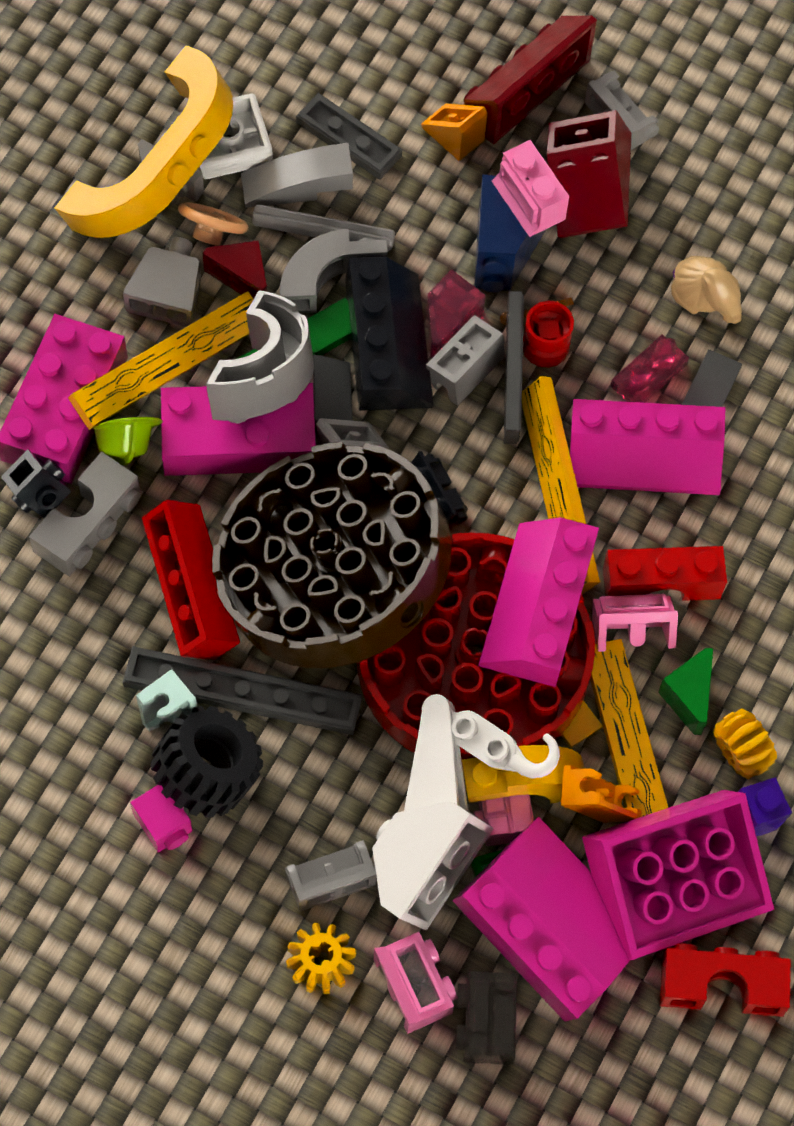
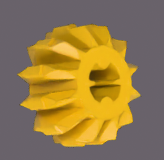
(745, 743)
(311, 947)

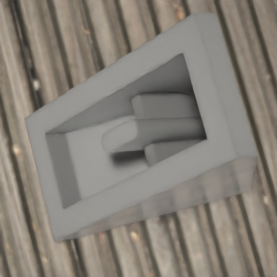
(349, 432)

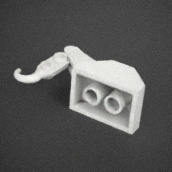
(436, 837)

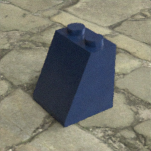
(501, 242)

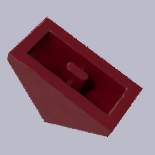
(237, 266)

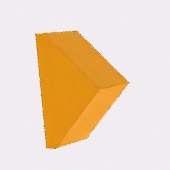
(457, 128)

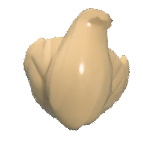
(707, 286)

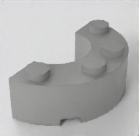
(272, 374)

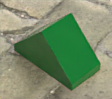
(689, 689)

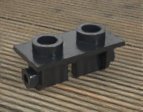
(437, 478)

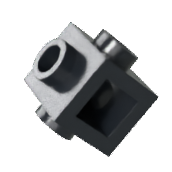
(36, 484)

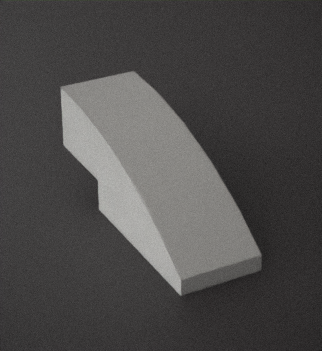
(298, 176)

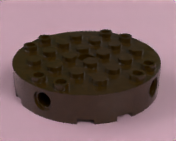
(332, 555)

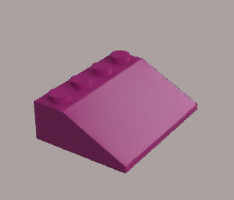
(680, 872)
(547, 920)

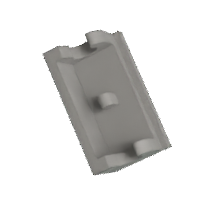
(607, 95)
(467, 359)
(331, 876)

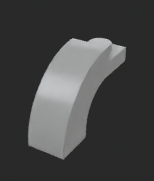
(319, 262)

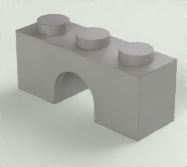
(70, 540)

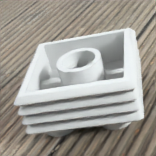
(246, 146)

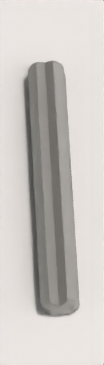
(316, 225)

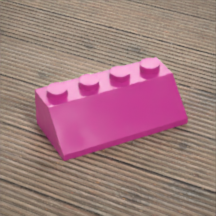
(647, 446)
(539, 599)

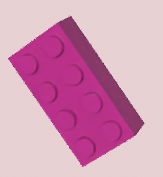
(41, 414)

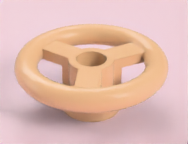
(211, 222)

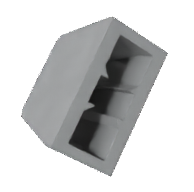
(166, 284)

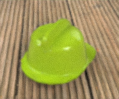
(125, 437)

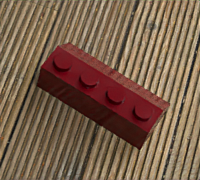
(533, 73)

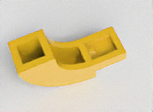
(490, 783)

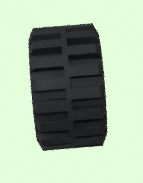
(194, 781)

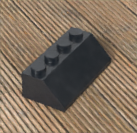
(387, 335)

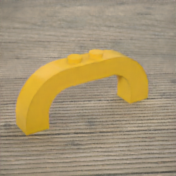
(170, 162)

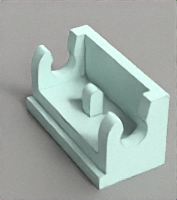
(164, 700)

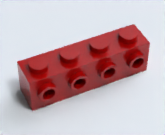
(189, 587)

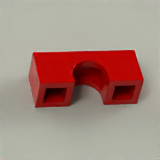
(691, 570)
(759, 977)

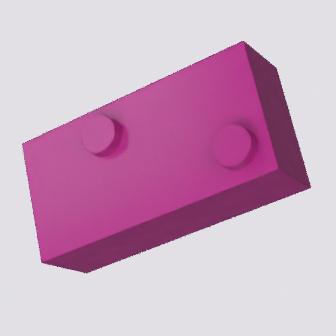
(207, 446)

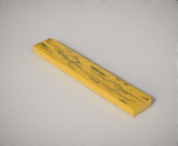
(162, 362)
(554, 459)
(626, 729)

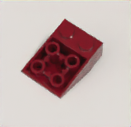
(593, 166)

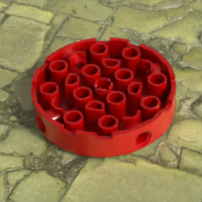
(437, 661)

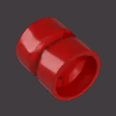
(548, 334)

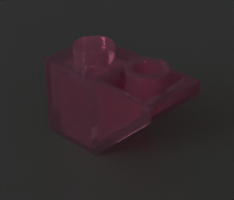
(450, 308)

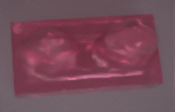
(650, 370)

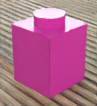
(161, 820)

